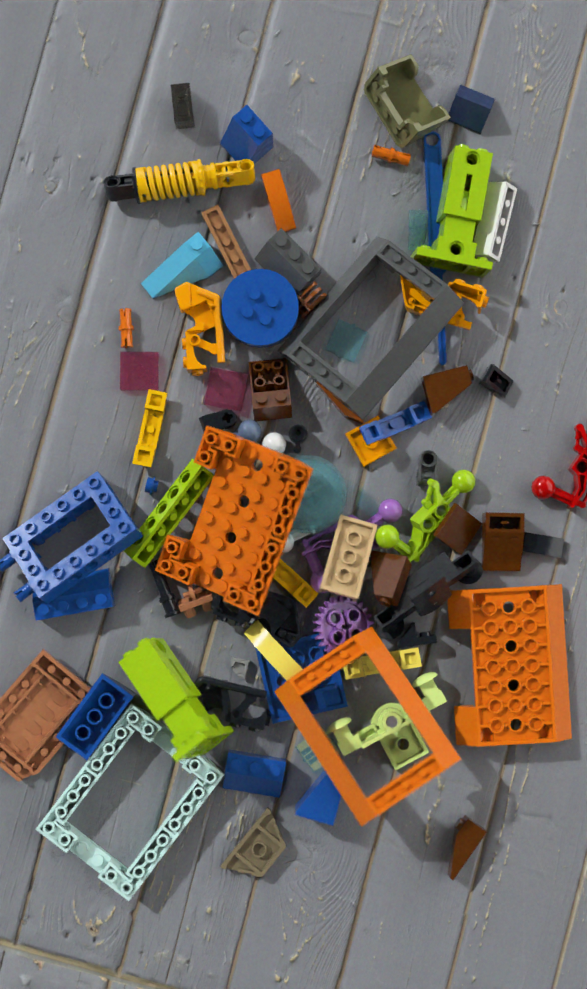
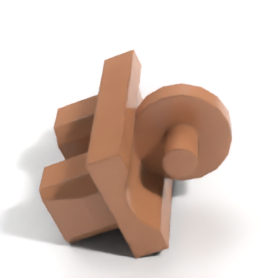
(194, 598)

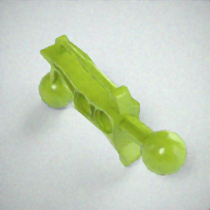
(422, 534)

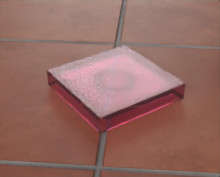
(139, 371)
(226, 389)

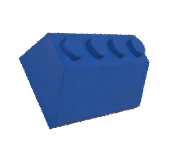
(89, 594)
(95, 716)

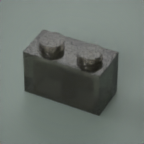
(182, 105)

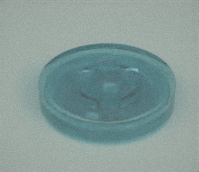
(323, 497)

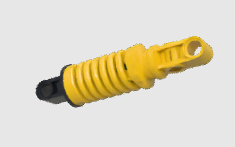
(178, 182)

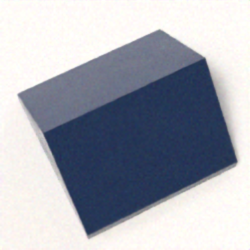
(470, 109)

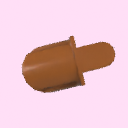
(307, 301)

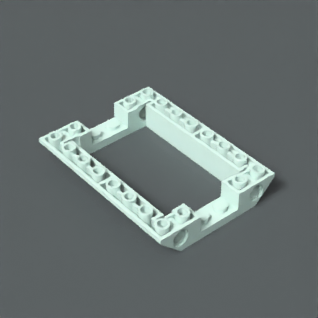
(67, 837)

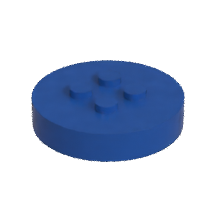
(260, 308)

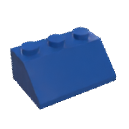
(254, 773)

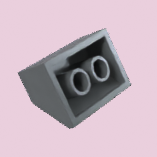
(289, 260)

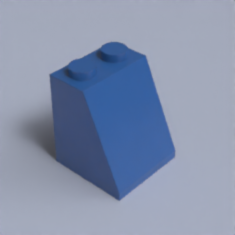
(247, 136)
(320, 801)

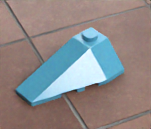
(189, 264)

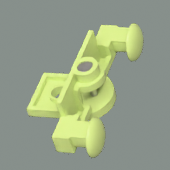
(390, 725)

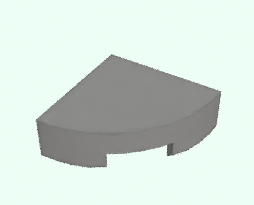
(240, 666)

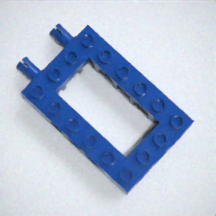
(82, 562)

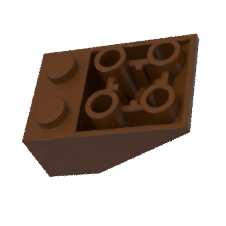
(270, 389)
(502, 541)

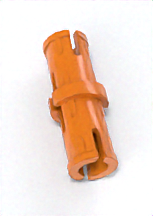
(391, 155)
(126, 328)

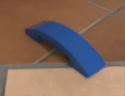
(395, 423)

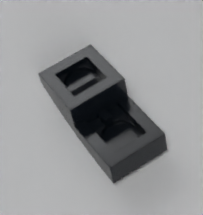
(543, 544)

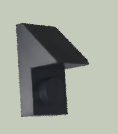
(410, 638)

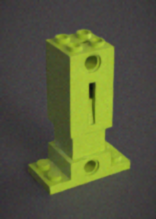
(459, 214)
(173, 698)

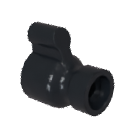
(298, 435)

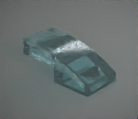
(417, 228)

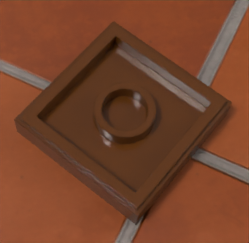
(457, 529)

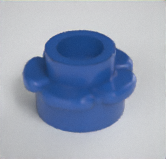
(151, 485)

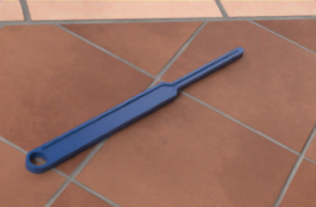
(434, 186)

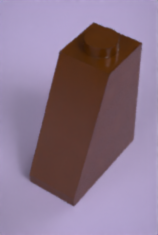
(445, 386)
(389, 576)

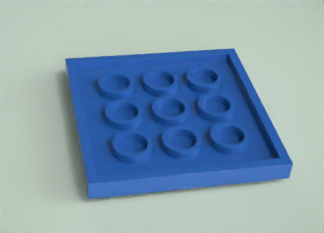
(304, 653)

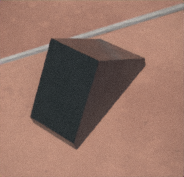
(496, 380)

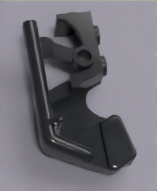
(277, 610)
(216, 694)

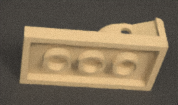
(348, 557)

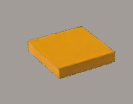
(371, 452)

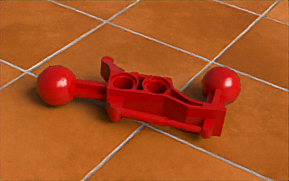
(544, 487)

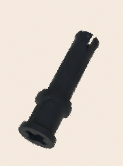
(167, 598)

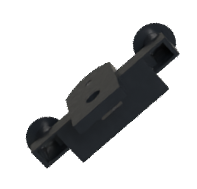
(427, 591)

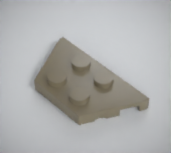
(257, 848)

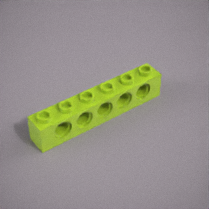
(169, 512)

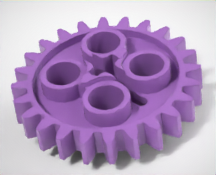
(327, 629)

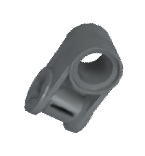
(426, 470)

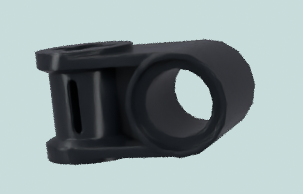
(216, 420)

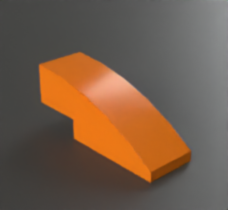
(278, 200)

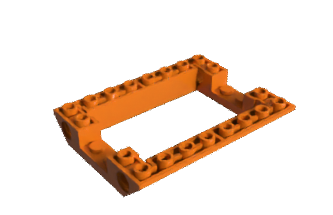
(365, 807)

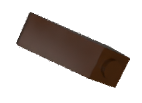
(465, 840)

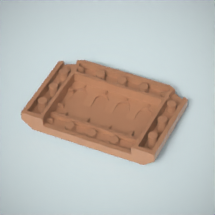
(34, 714)

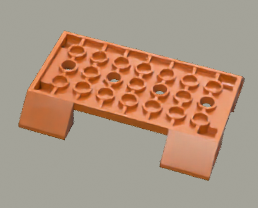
(259, 527)
(536, 664)

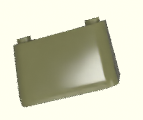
(402, 103)

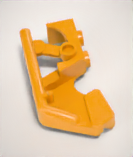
(417, 304)
(206, 310)

